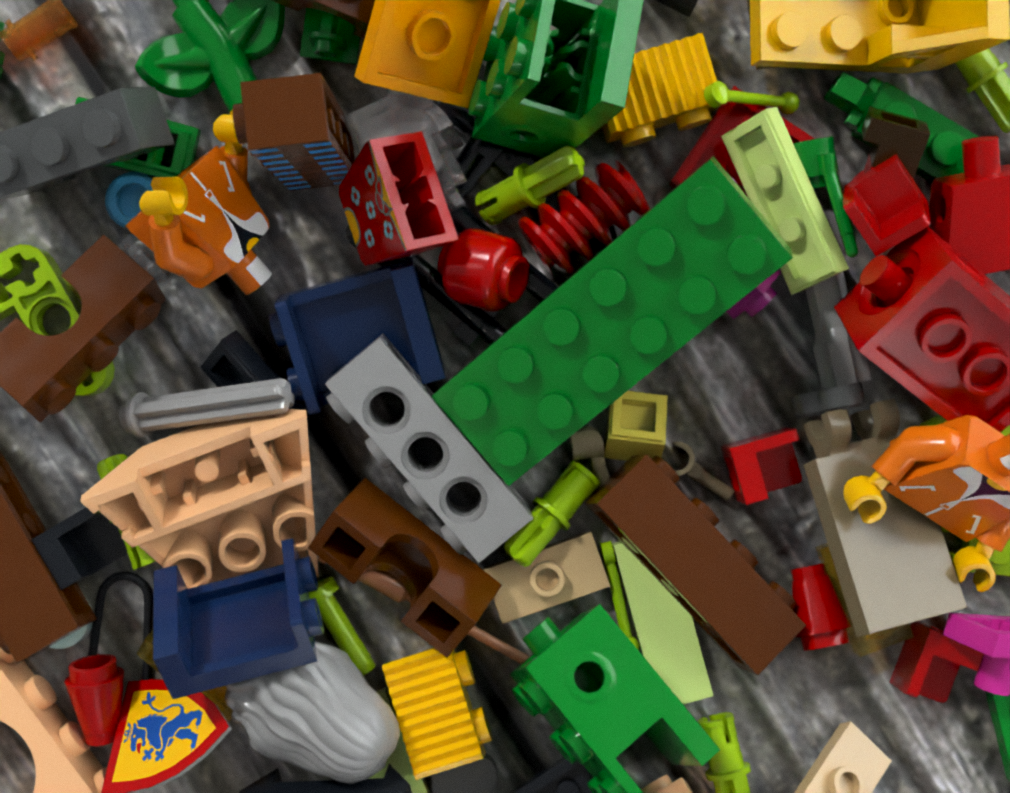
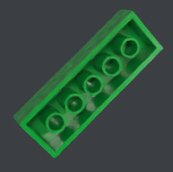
(613, 321)

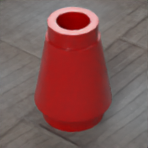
(818, 608)
(96, 696)

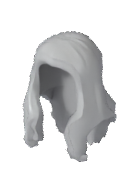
(318, 717)

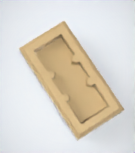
(555, 577)
(846, 764)

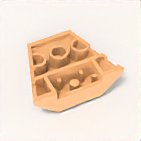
(215, 497)

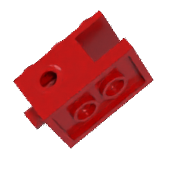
(935, 328)

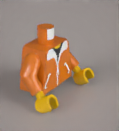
(206, 218)
(953, 477)

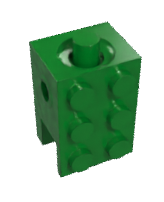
(555, 84)
(603, 699)

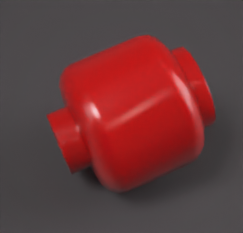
(483, 270)

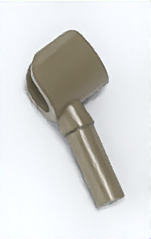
(589, 444)
(698, 473)

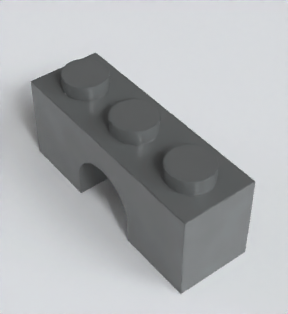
(81, 138)

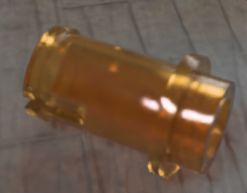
(37, 29)

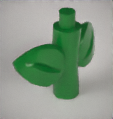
(212, 48)

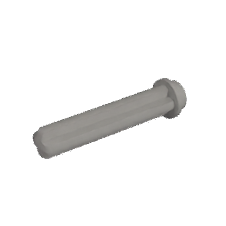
(146, 414)

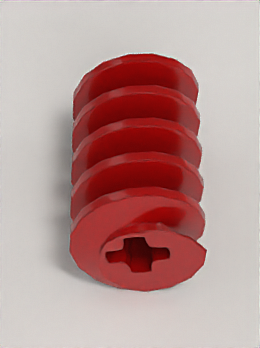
(584, 217)

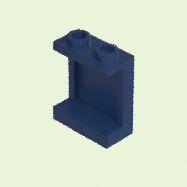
(341, 317)
(235, 625)

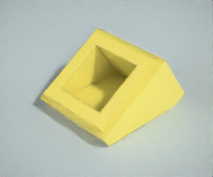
(636, 426)

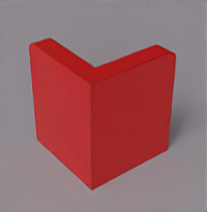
(886, 205)
(762, 464)
(931, 663)

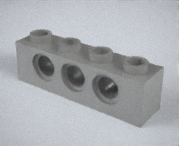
(471, 528)

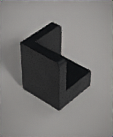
(79, 547)

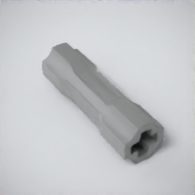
(833, 349)

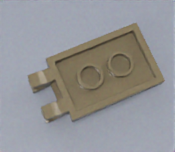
(887, 568)

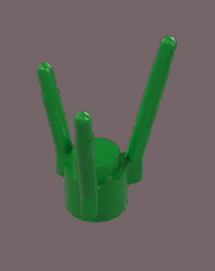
(822, 169)

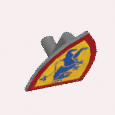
(160, 737)

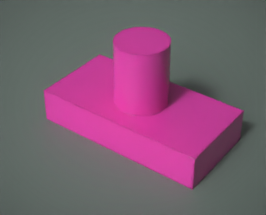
(991, 637)

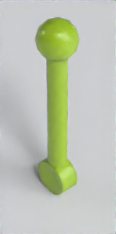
(718, 94)
(616, 591)

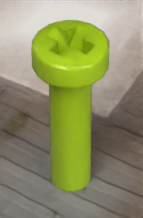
(340, 625)

